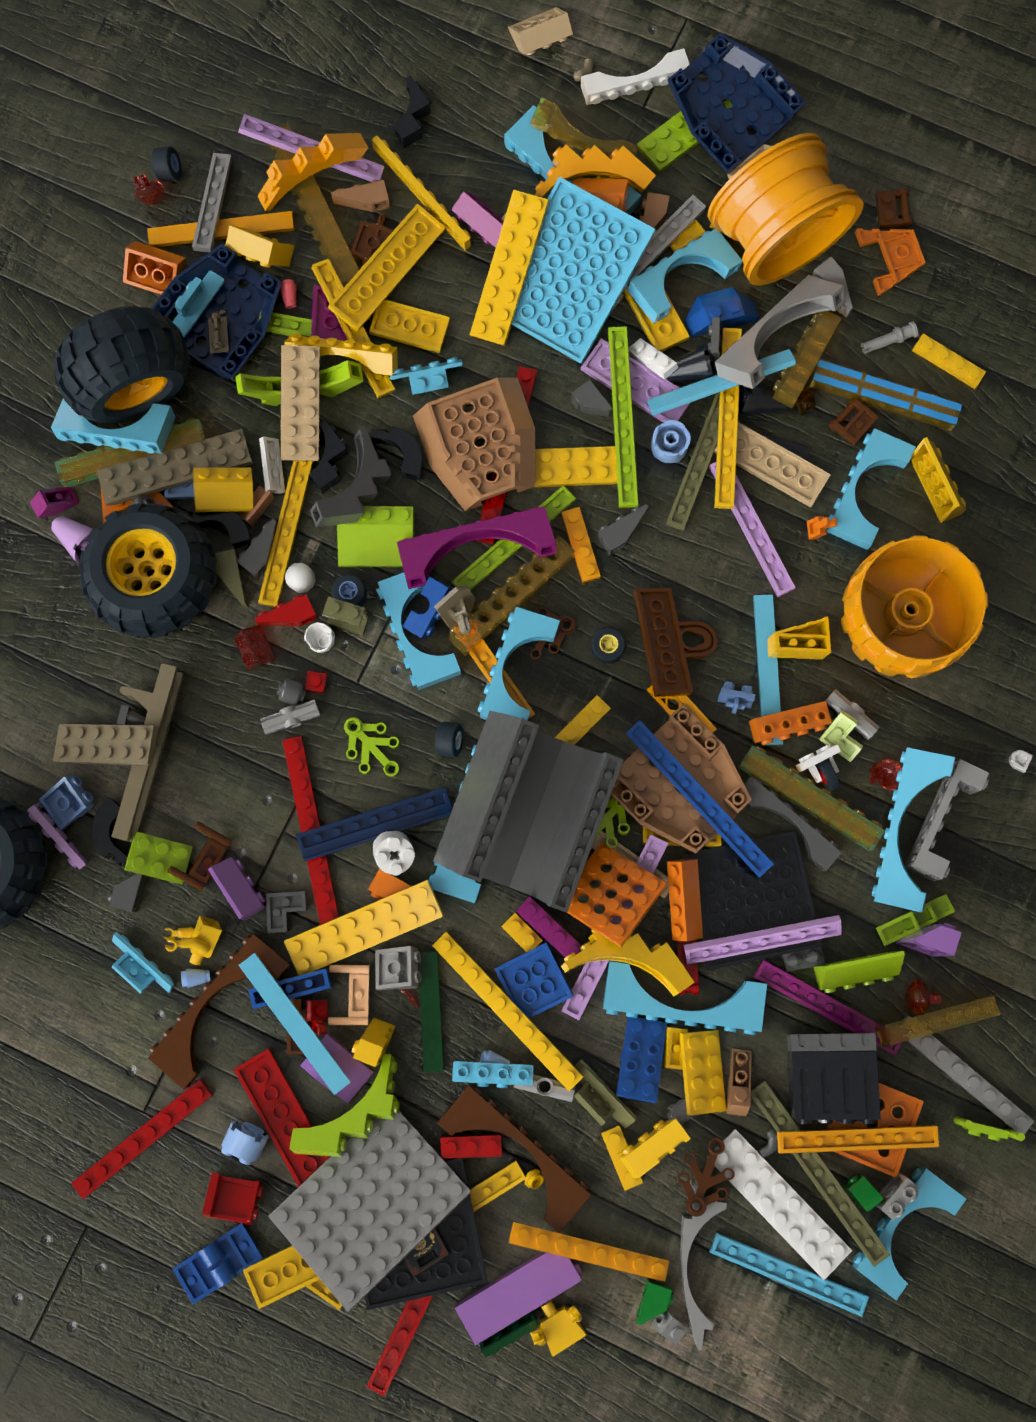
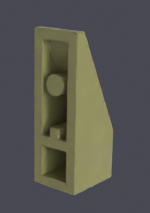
(230, 574)

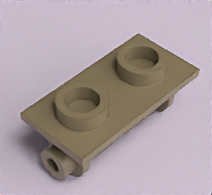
(218, 334)

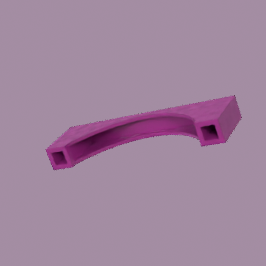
(526, 528)

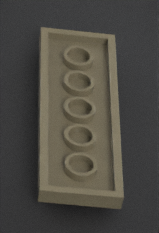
(105, 744)

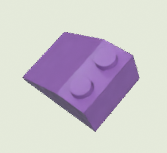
(354, 1069)

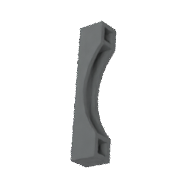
(819, 850)

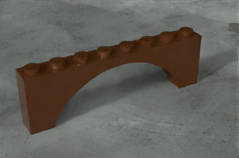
(176, 1051)
(564, 1192)

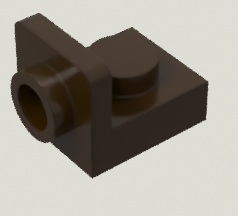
(805, 401)

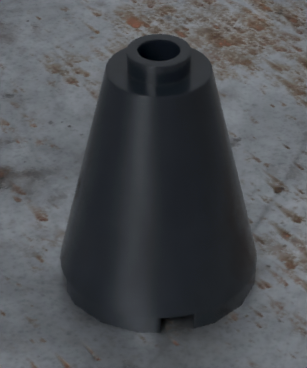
(693, 366)
(759, 400)

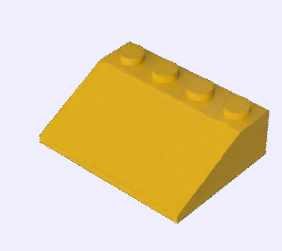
(937, 481)

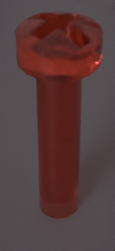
(410, 998)

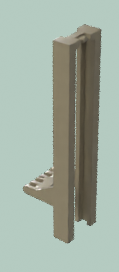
(141, 778)

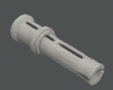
(898, 335)

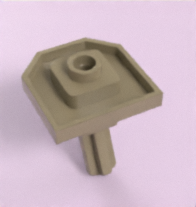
(456, 608)

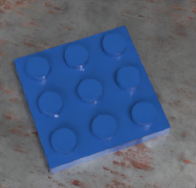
(534, 981)

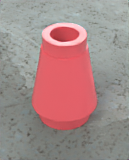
(288, 292)

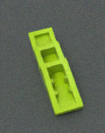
(914, 921)

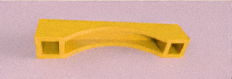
(378, 358)

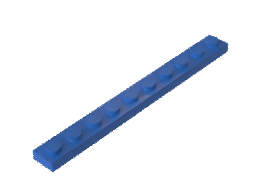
(700, 799)

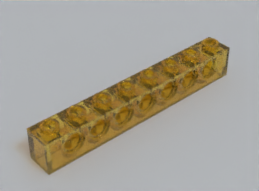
(466, 643)

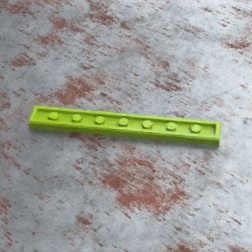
(505, 549)

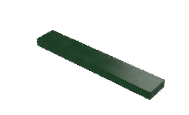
(430, 1013)

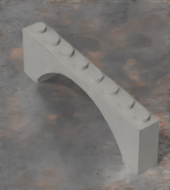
(810, 296)

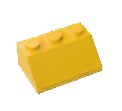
(223, 489)

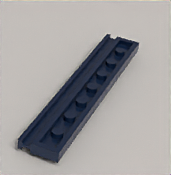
(372, 823)

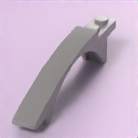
(689, 1228)

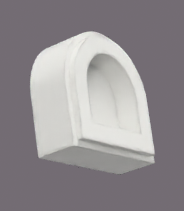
(1020, 760)

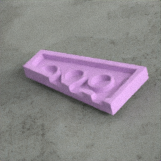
(75, 858)

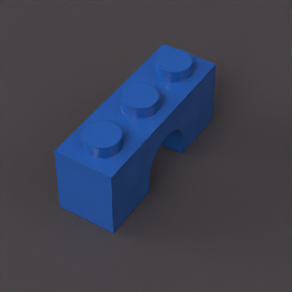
(423, 624)

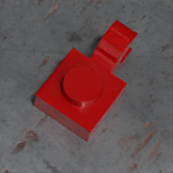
(317, 1012)

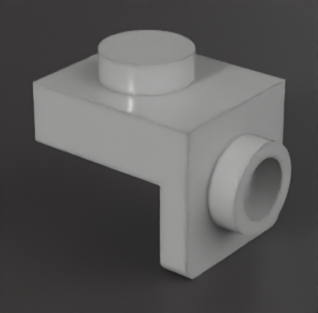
(669, 1327)

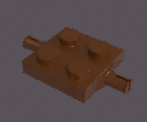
(370, 238)

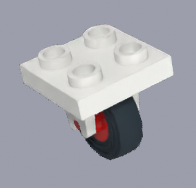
(822, 766)

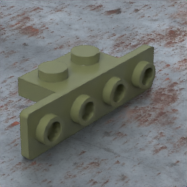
(600, 1099)

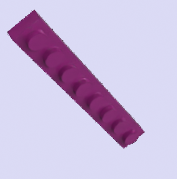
(819, 1002)

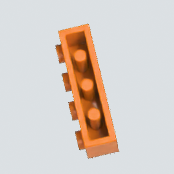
(789, 722)
(684, 899)

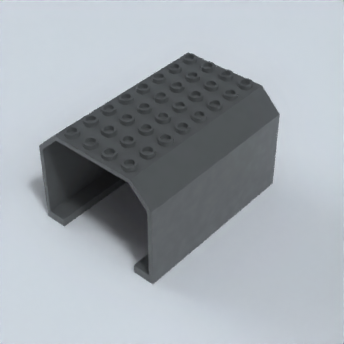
(527, 810)

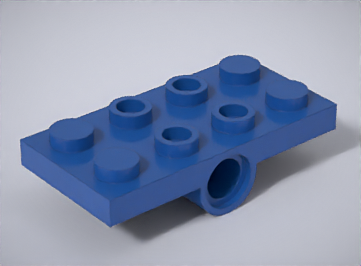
(641, 1059)
(217, 1263)

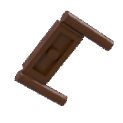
(208, 857)

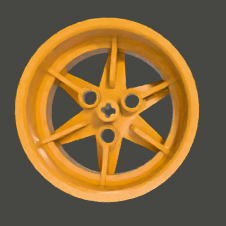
(784, 208)

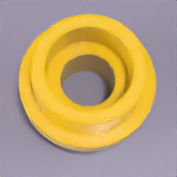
(534, 1179)

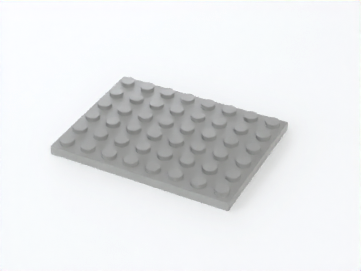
(369, 1208)

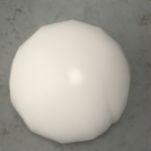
(300, 577)
(320, 637)

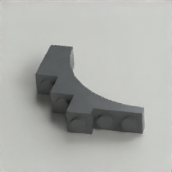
(347, 505)

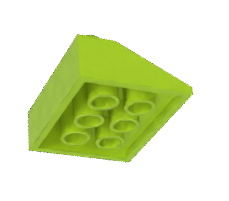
(375, 537)
(859, 970)

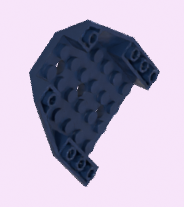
(752, 85)
(242, 308)

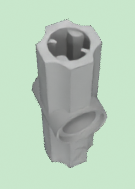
(290, 717)
(865, 725)
(556, 1089)

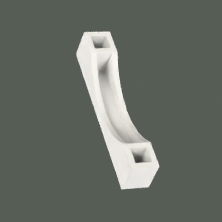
(601, 87)

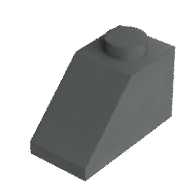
(590, 400)
(127, 893)

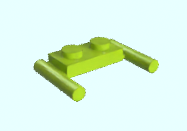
(993, 1132)

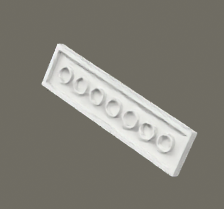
(781, 1205)

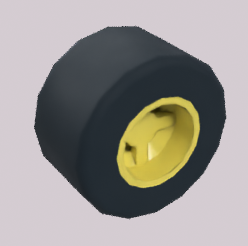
(611, 639)

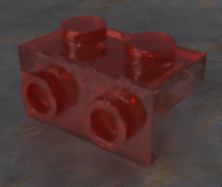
(253, 647)

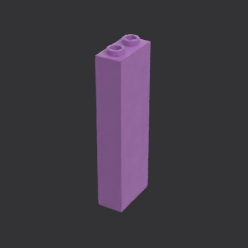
(516, 1294)

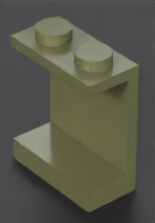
(346, 616)

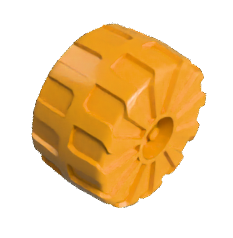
(934, 583)

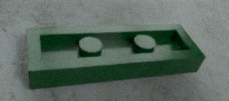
(509, 1334)

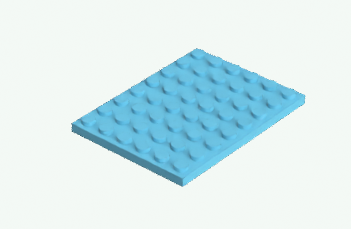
(578, 269)

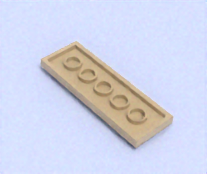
(300, 403)
(778, 466)

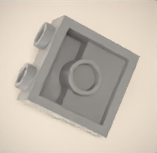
(397, 968)
(897, 1195)

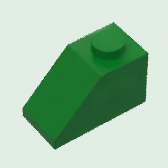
(863, 1192)
(654, 1301)

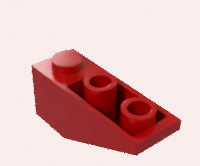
(292, 614)

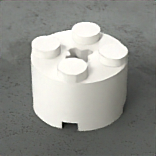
(393, 863)

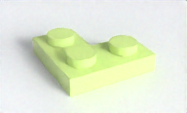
(838, 734)

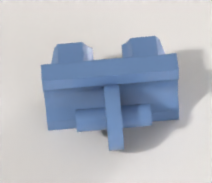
(736, 699)

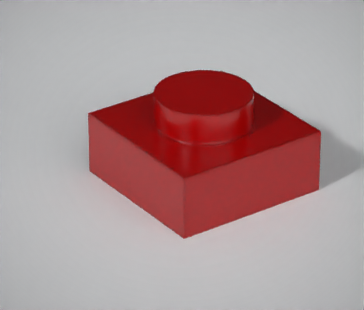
(316, 682)

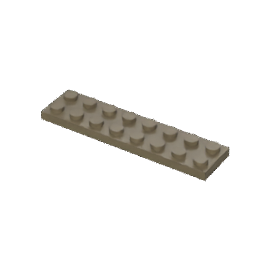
(172, 467)

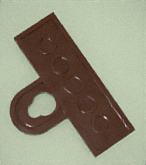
(664, 643)

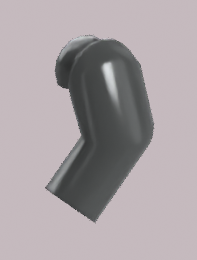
(772, 1145)

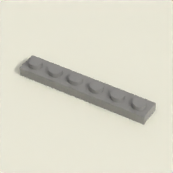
(212, 202)

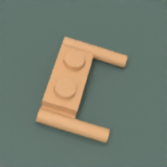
(358, 994)

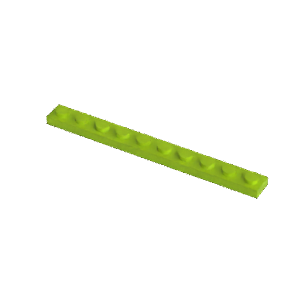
(622, 417)

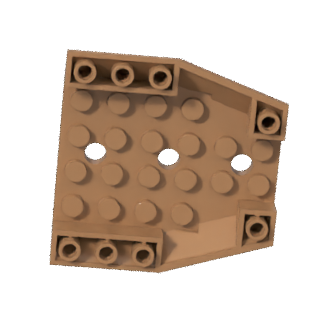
(499, 418)
(657, 803)

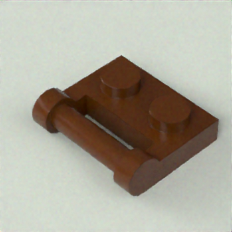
(887, 208)
(858, 425)

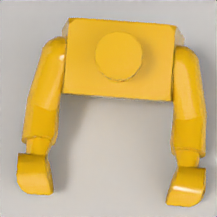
(199, 939)
(558, 1327)

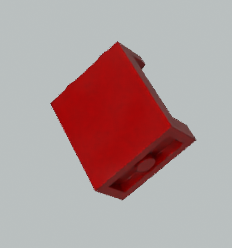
(232, 1199)

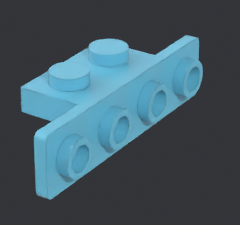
(195, 300)
(427, 377)
(136, 968)
(492, 1073)

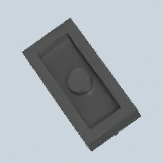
(129, 717)
(803, 959)

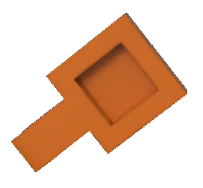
(818, 526)

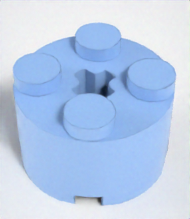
(674, 451)
(244, 1142)

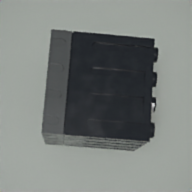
(833, 1078)

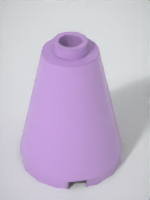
(71, 535)

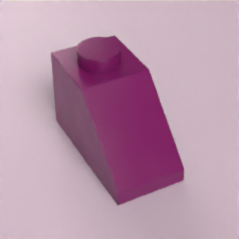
(53, 501)

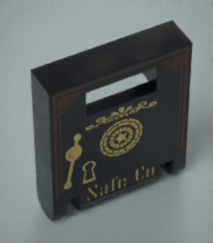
(431, 1242)

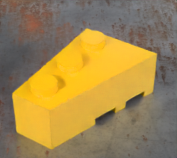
(259, 247)
(801, 641)
(373, 1042)
(653, 1147)

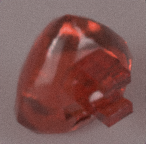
(147, 192)
(885, 773)
(919, 998)

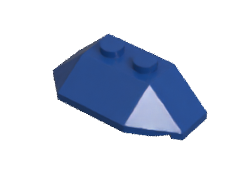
(727, 304)

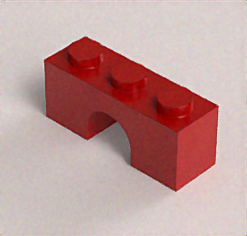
(471, 1146)

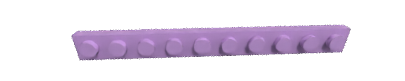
(593, 970)

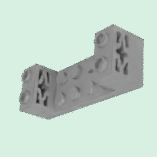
(922, 861)

